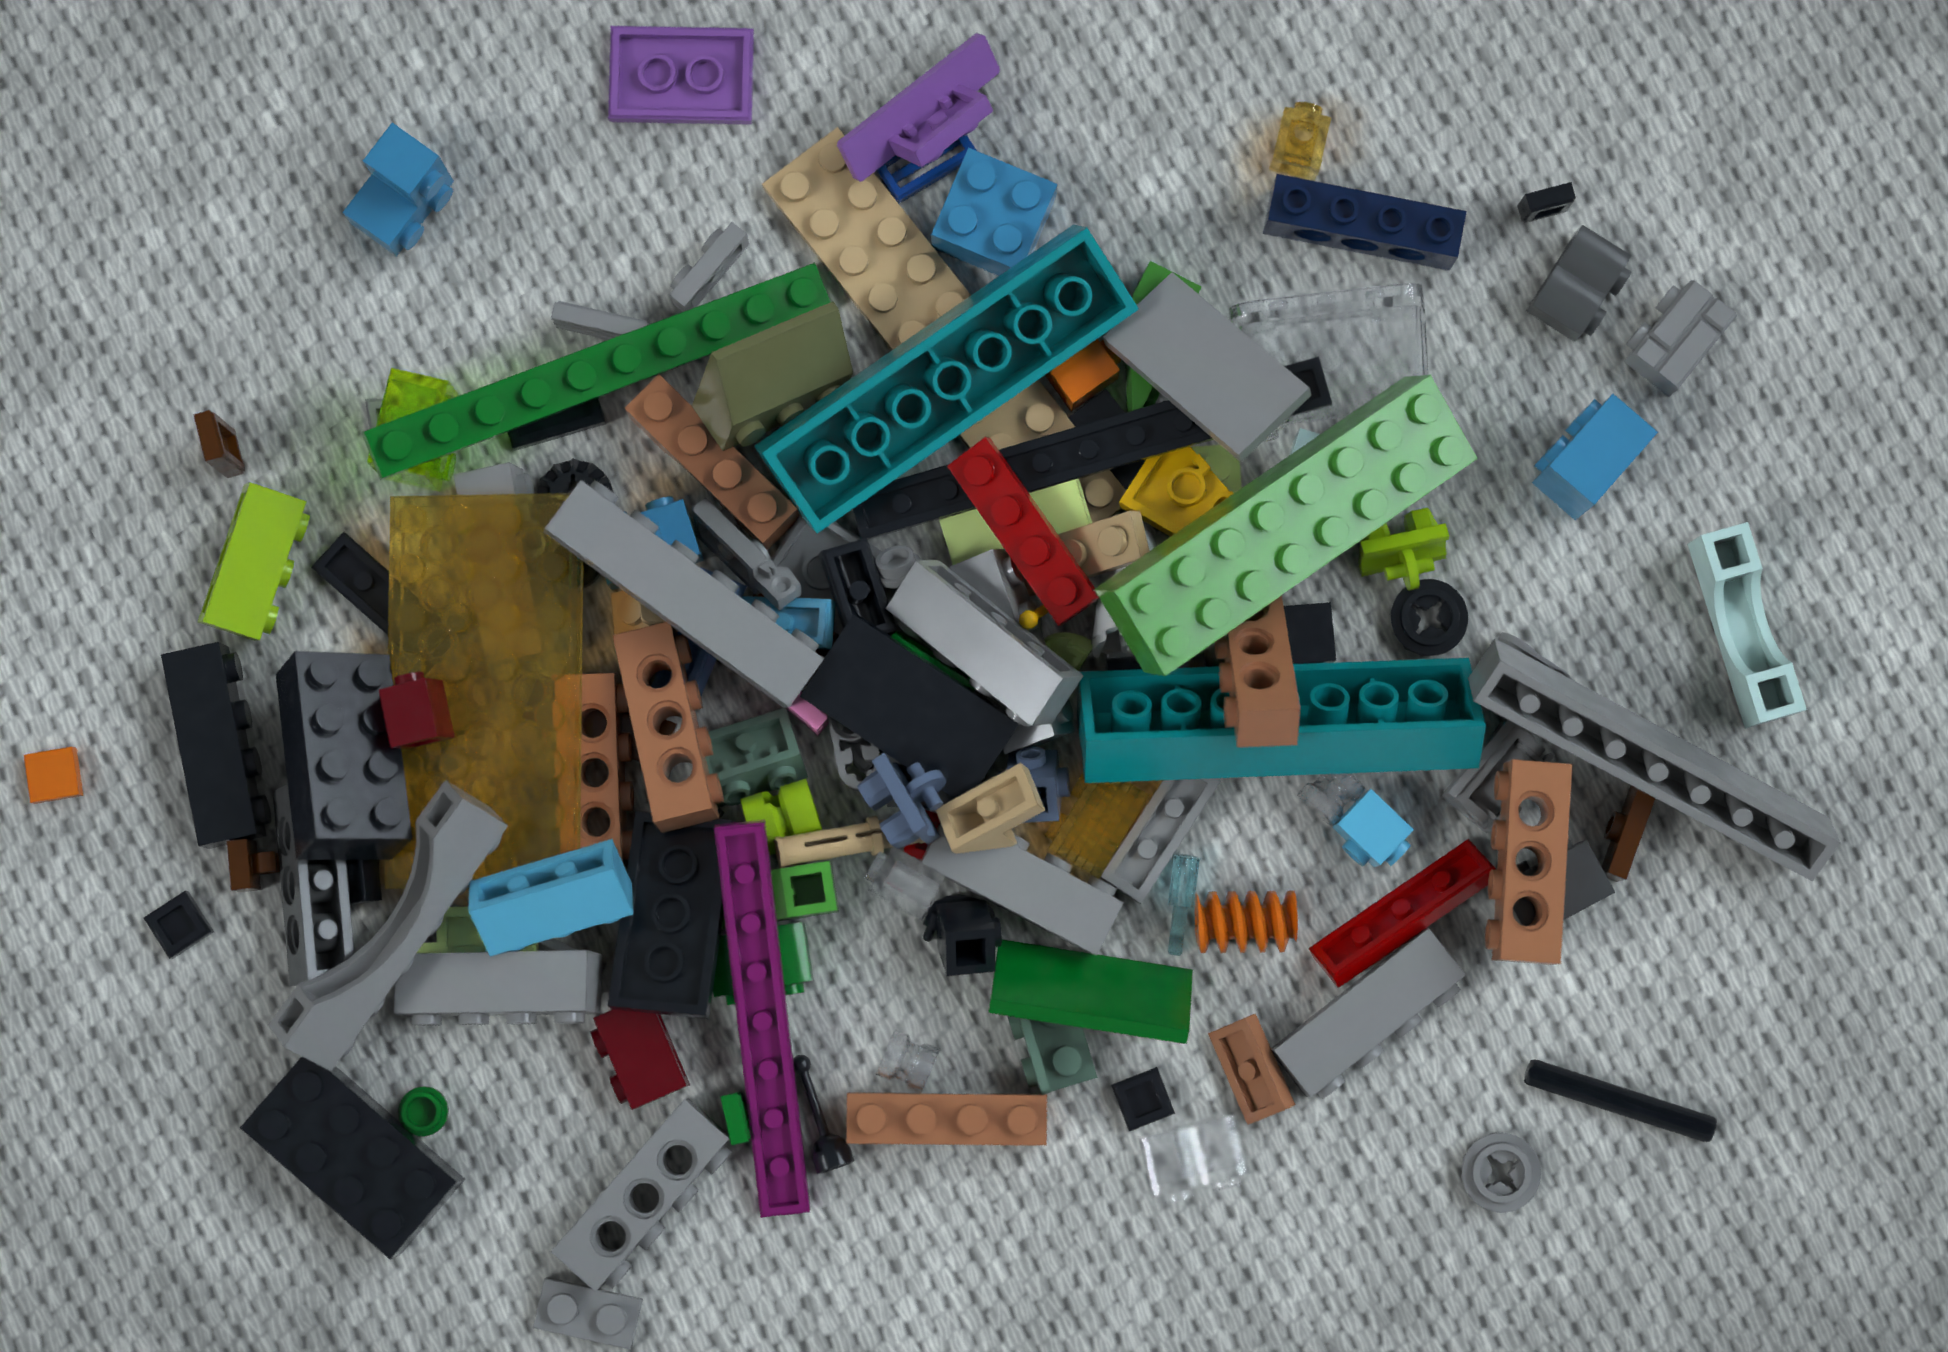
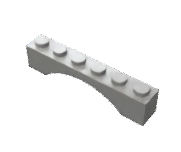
(331, 1009)

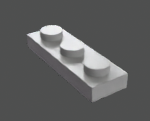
(1157, 835)

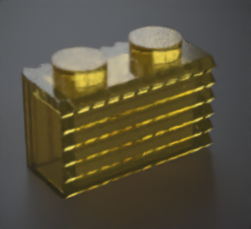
(1095, 824)

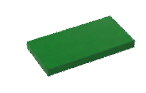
(1092, 991)

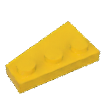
(1174, 490)

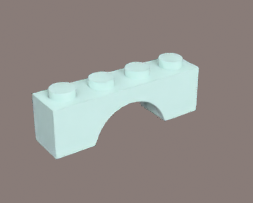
(1731, 587)

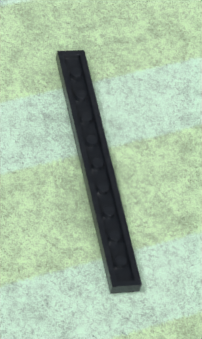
(1059, 459)

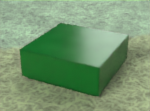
(736, 1118)

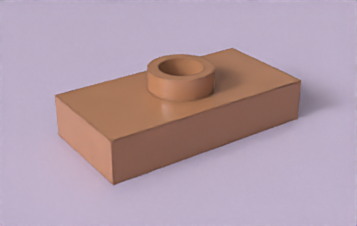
(1251, 1069)

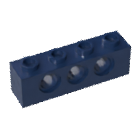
(1364, 222)

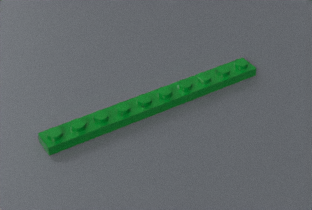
(591, 372)

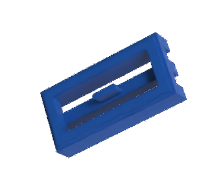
(925, 180)

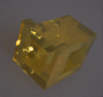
(1297, 156)

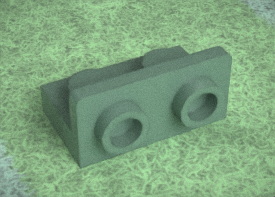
(755, 756)
(1056, 1054)

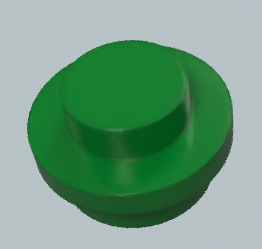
(423, 1111)

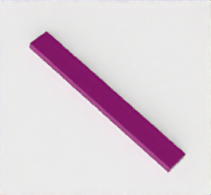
(762, 1018)

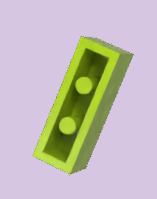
(254, 562)

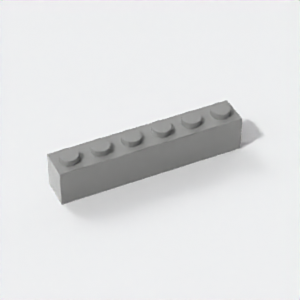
(683, 593)

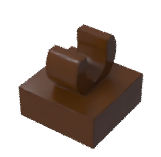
(248, 865)

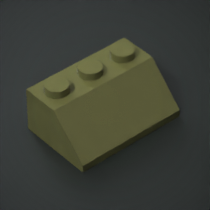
(772, 376)

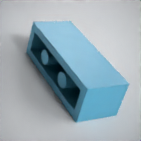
(550, 898)

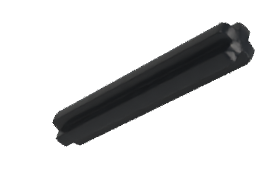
(1620, 1100)

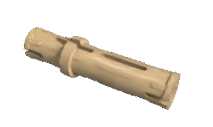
(832, 843)

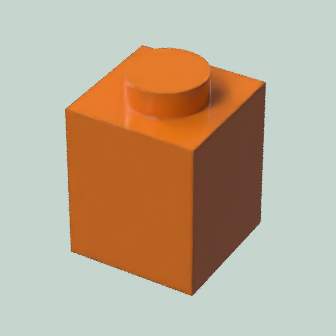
(1085, 374)

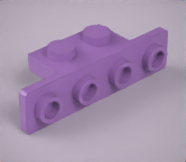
(926, 113)

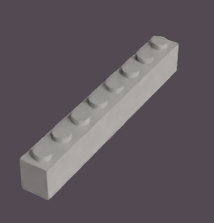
(1653, 760)

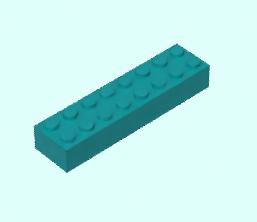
(947, 377)
(1349, 722)

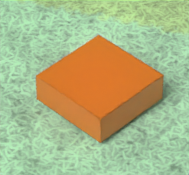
(53, 775)

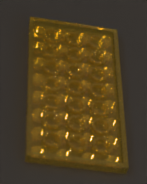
(501, 623)

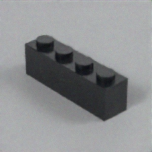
(215, 744)

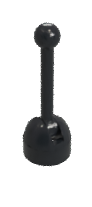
(830, 1149)

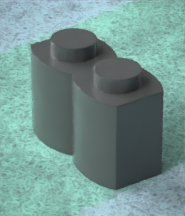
(1580, 283)

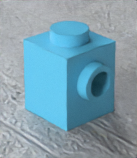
(1373, 831)

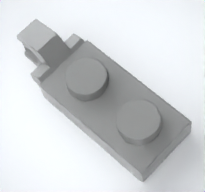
(744, 557)

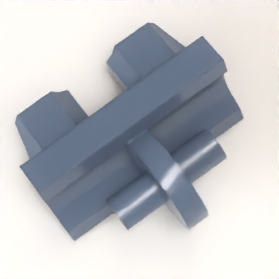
(891, 784)

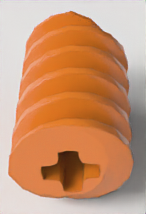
(1246, 921)

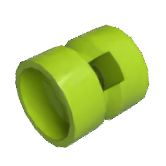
(784, 814)

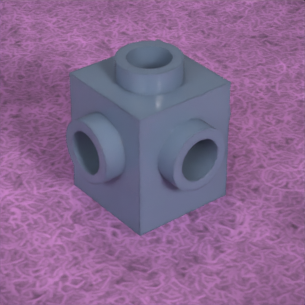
(1048, 777)

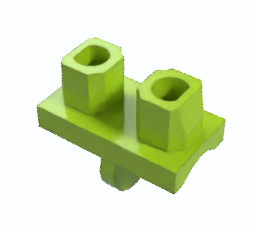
(1405, 553)

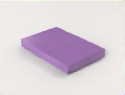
(681, 75)

